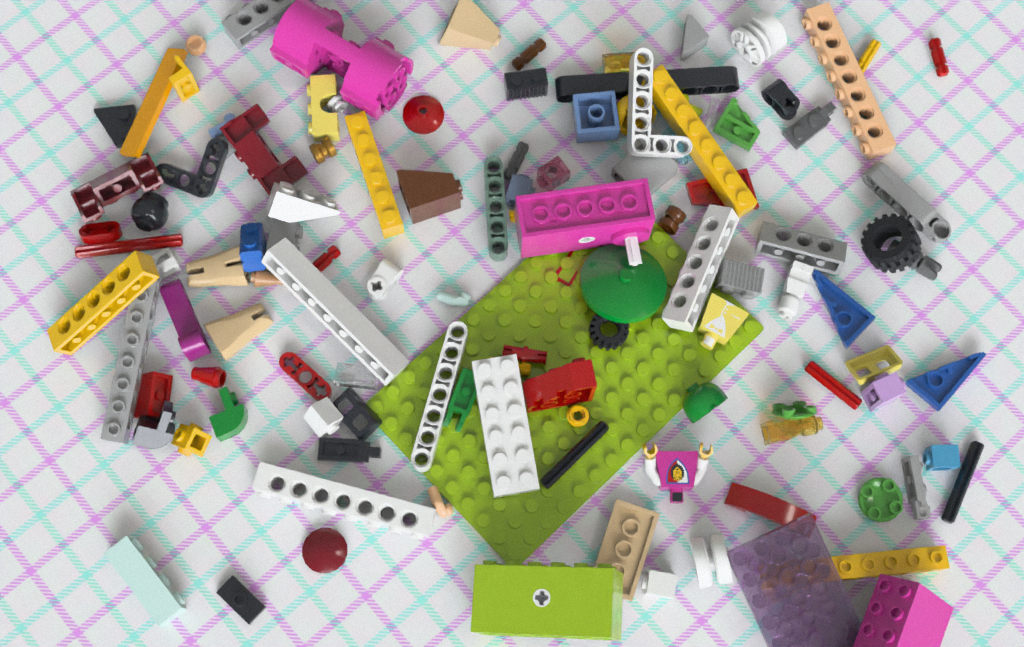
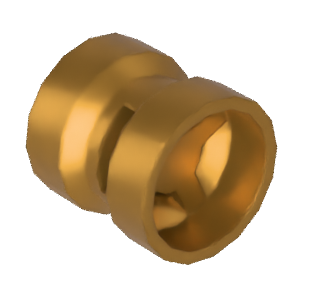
(322, 150)

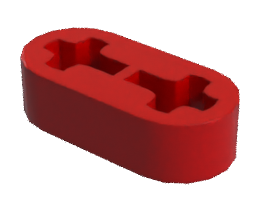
(100, 232)

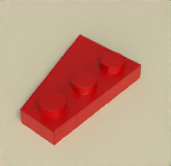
(702, 193)

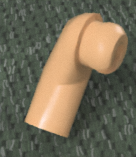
(437, 502)

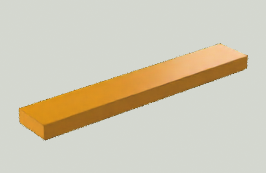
(152, 105)

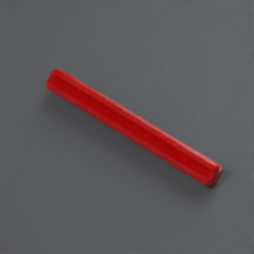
(127, 246)

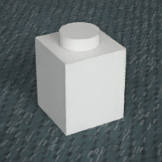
(323, 417)
(659, 584)

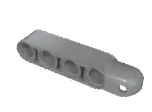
(906, 202)

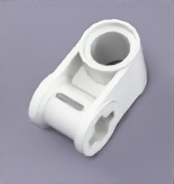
(386, 278)

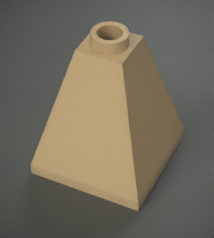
(470, 28)

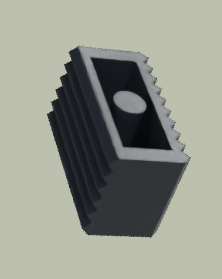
(526, 84)

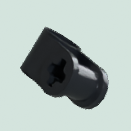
(781, 99)

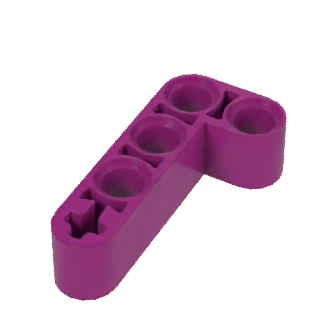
(185, 320)

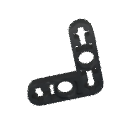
(197, 179)

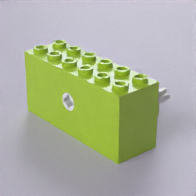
(580, 601)

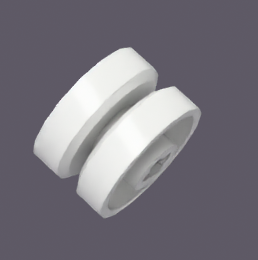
(711, 560)

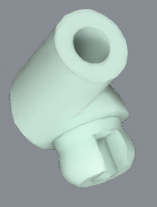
(448, 298)

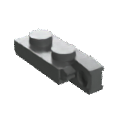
(809, 125)

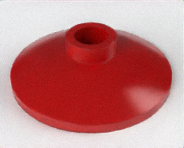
(426, 122)

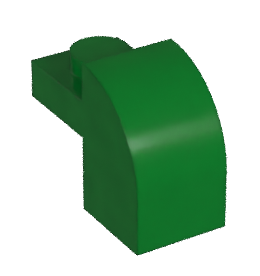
(232, 420)

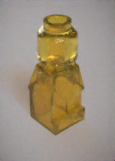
(789, 429)

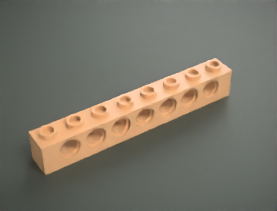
(824, 17)

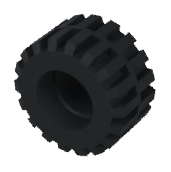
(897, 257)

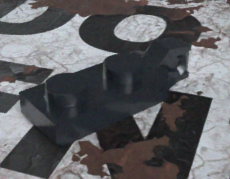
(346, 450)

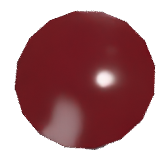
(324, 550)

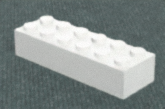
(505, 426)

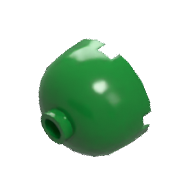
(702, 400)

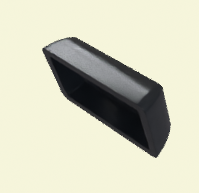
(359, 407)

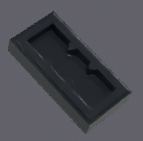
(241, 599)

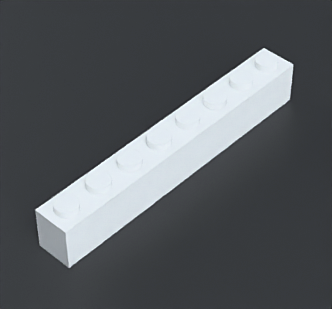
(335, 311)

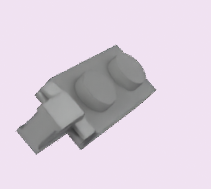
(915, 488)

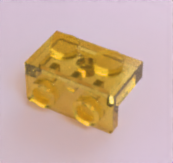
(618, 62)

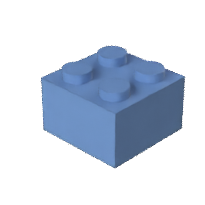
(595, 116)

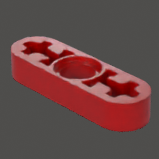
(289, 371)

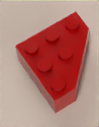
(560, 386)

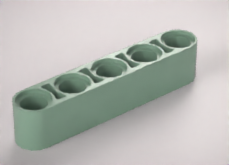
(495, 199)

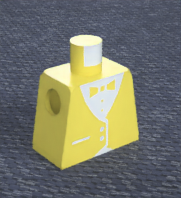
(720, 321)

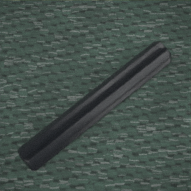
(574, 454)
(962, 482)

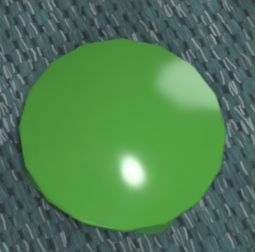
(797, 411)
(880, 499)

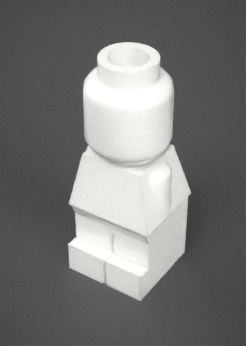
(794, 289)

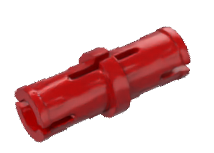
(526, 354)

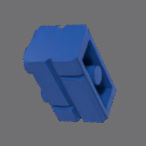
(252, 246)

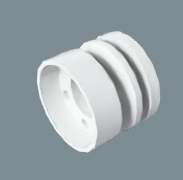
(759, 38)

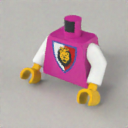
(676, 469)

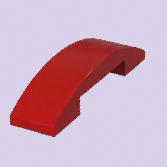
(763, 504)

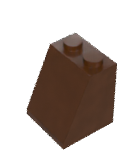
(429, 193)

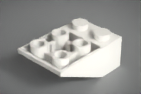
(298, 205)

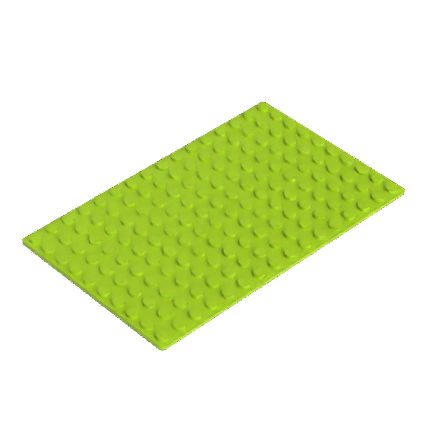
(635, 393)

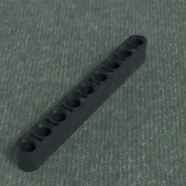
(689, 81)

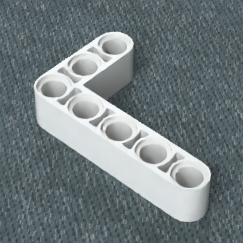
(645, 114)

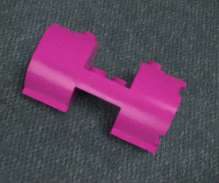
(313, 39)

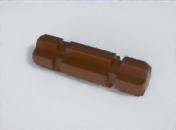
(528, 54)

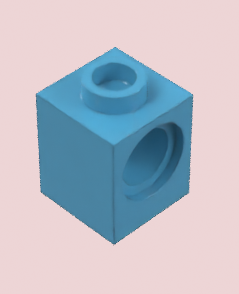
(941, 457)

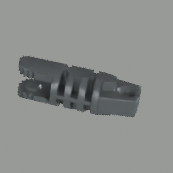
(924, 265)

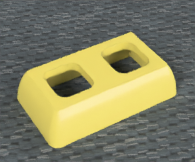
(869, 361)

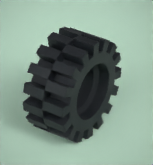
(607, 342)

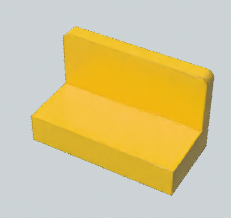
(183, 81)

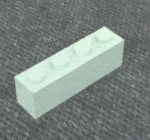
(145, 581)

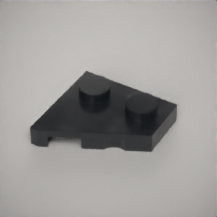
(117, 121)

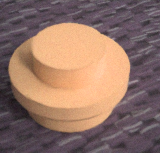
(195, 45)

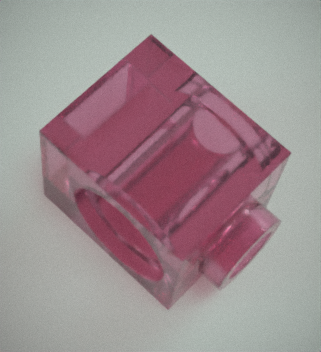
(554, 166)

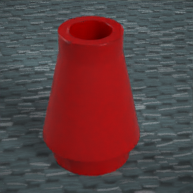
(211, 376)

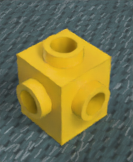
(191, 440)

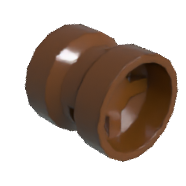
(671, 220)

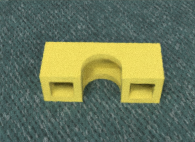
(323, 124)

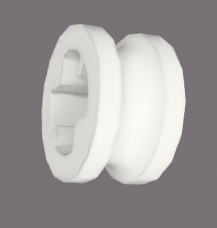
(337, 104)

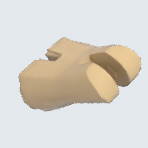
(219, 270)
(236, 330)

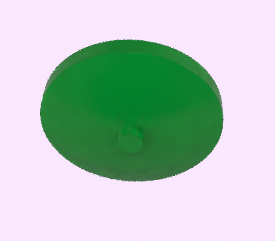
(619, 289)

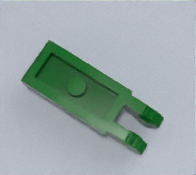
(461, 399)

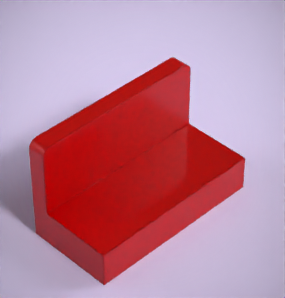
(153, 390)

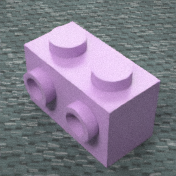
(883, 390)

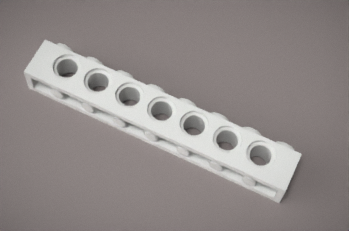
(268, 474)

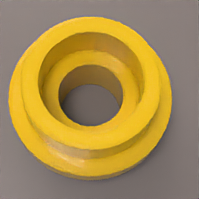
(577, 409)

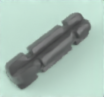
(516, 160)

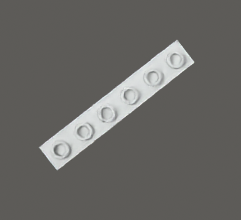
(707, 254)

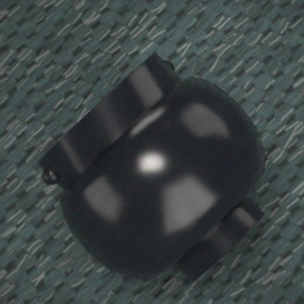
(150, 212)

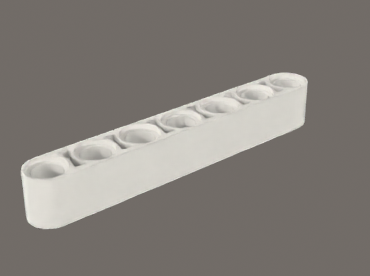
(439, 385)

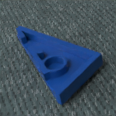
(847, 314)
(940, 384)

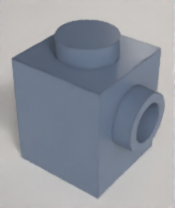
(519, 185)

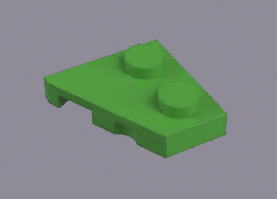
(737, 126)

